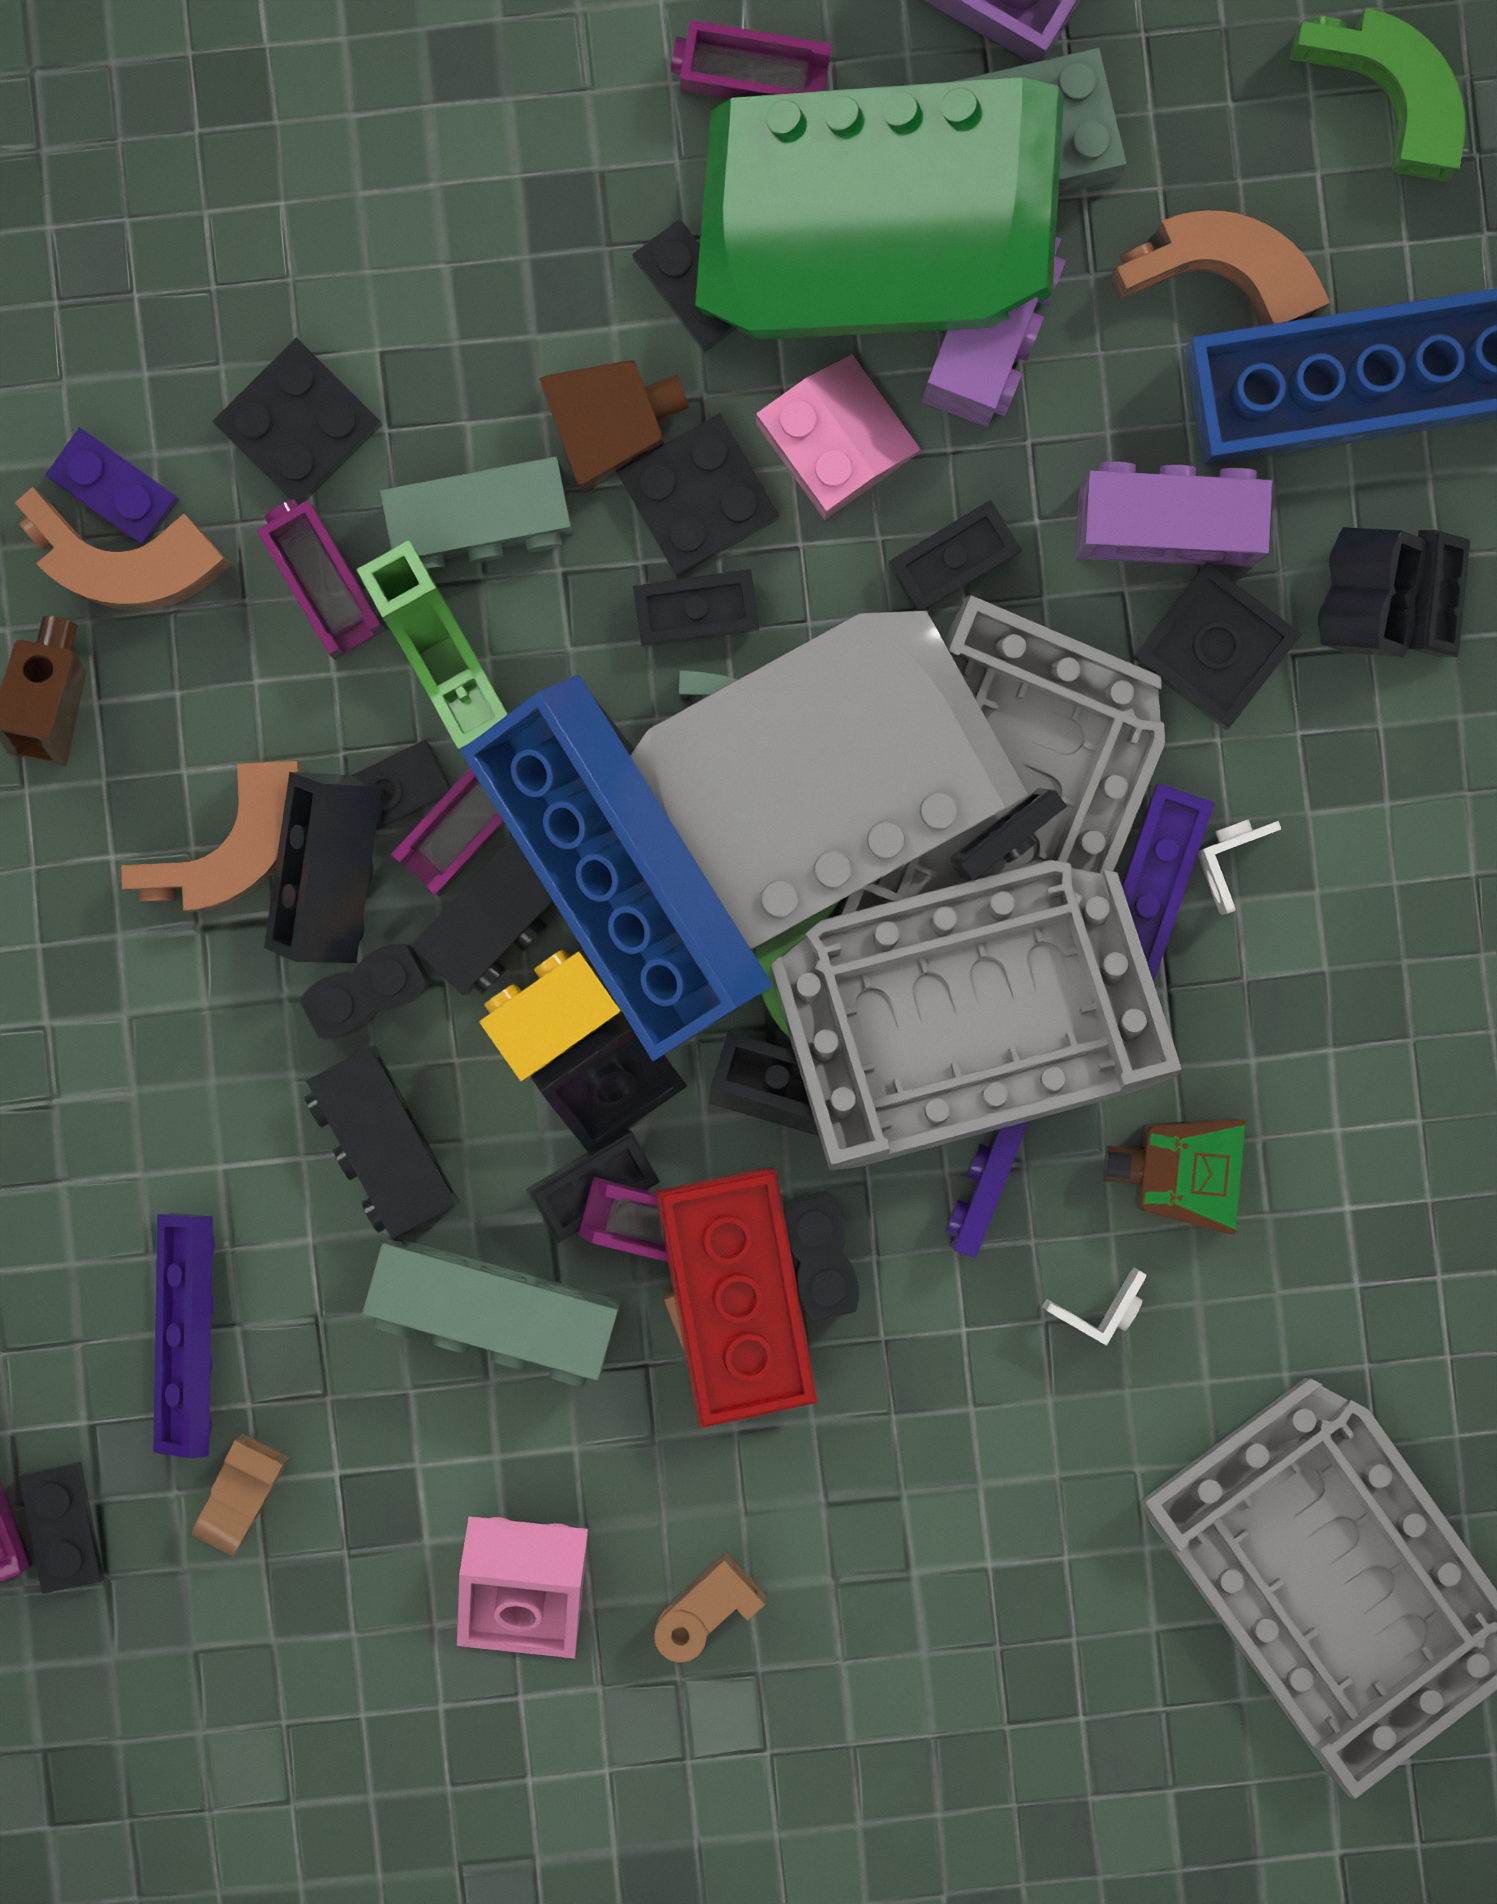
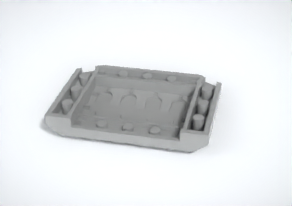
(1067, 725)
(827, 769)
(971, 1011)
(1335, 1580)

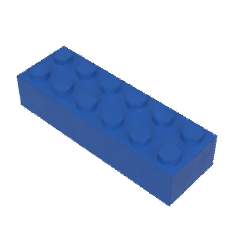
(1344, 377)
(615, 866)

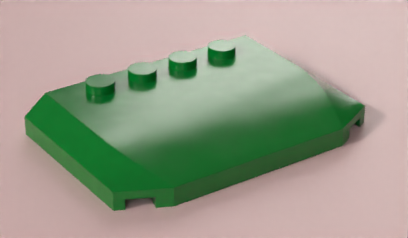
(880, 208)

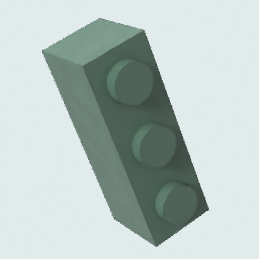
(480, 513)

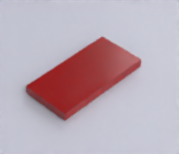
(736, 1296)

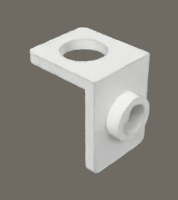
(1228, 838)
(1120, 1313)

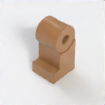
(239, 1494)
(703, 1606)

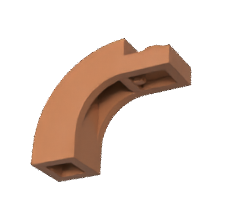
(1236, 247)
(145, 578)
(240, 862)

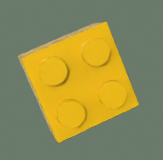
(549, 1014)

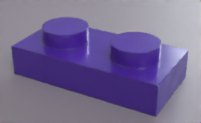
(112, 487)

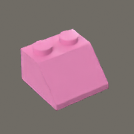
(836, 435)
(521, 1586)

